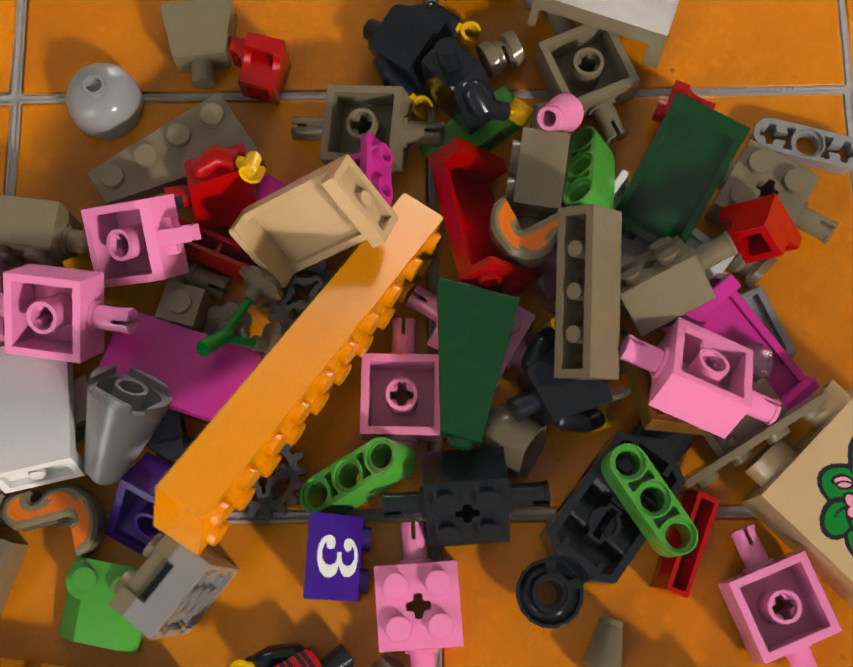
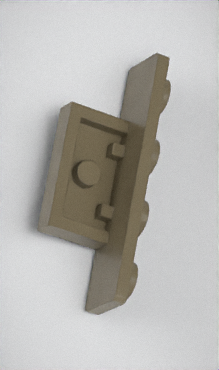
(751, 432)

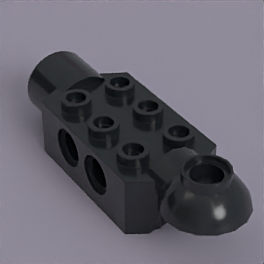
(592, 532)

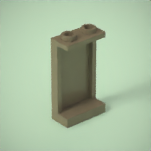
(635, 19)

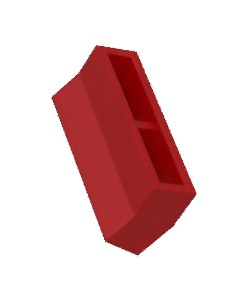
(217, 254)
(678, 573)

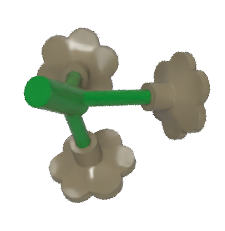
(231, 321)

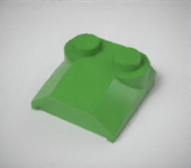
(86, 609)

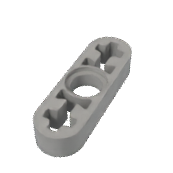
(830, 163)

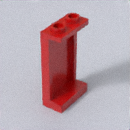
(466, 200)

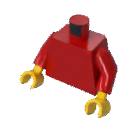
(219, 185)

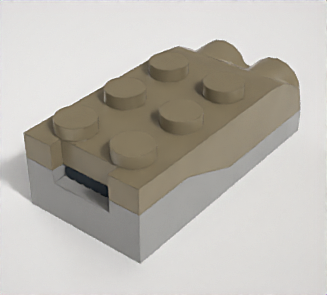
(171, 588)

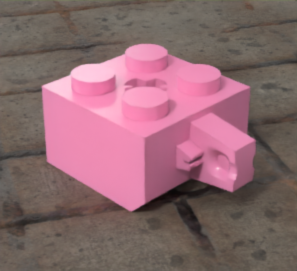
(138, 240)

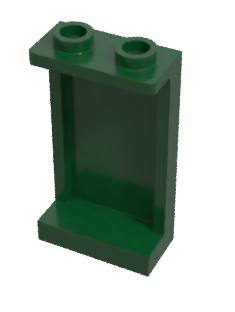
(679, 171)

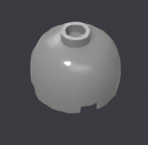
(104, 101)

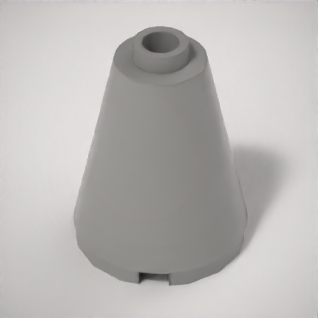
(120, 420)

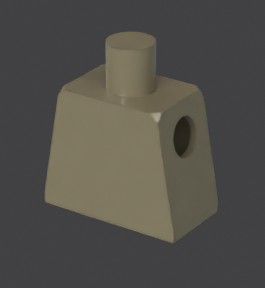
(200, 36)

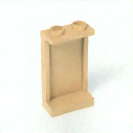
(313, 220)

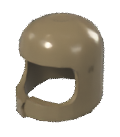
(515, 438)

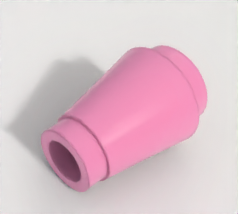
(561, 113)

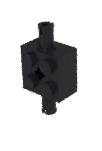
(466, 497)

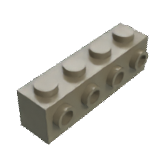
(588, 293)

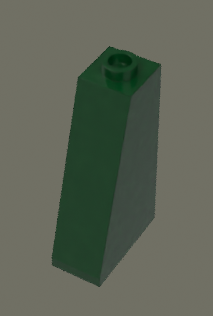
(471, 351)

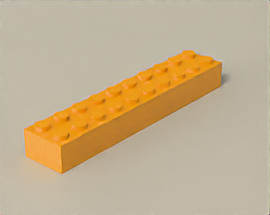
(293, 381)

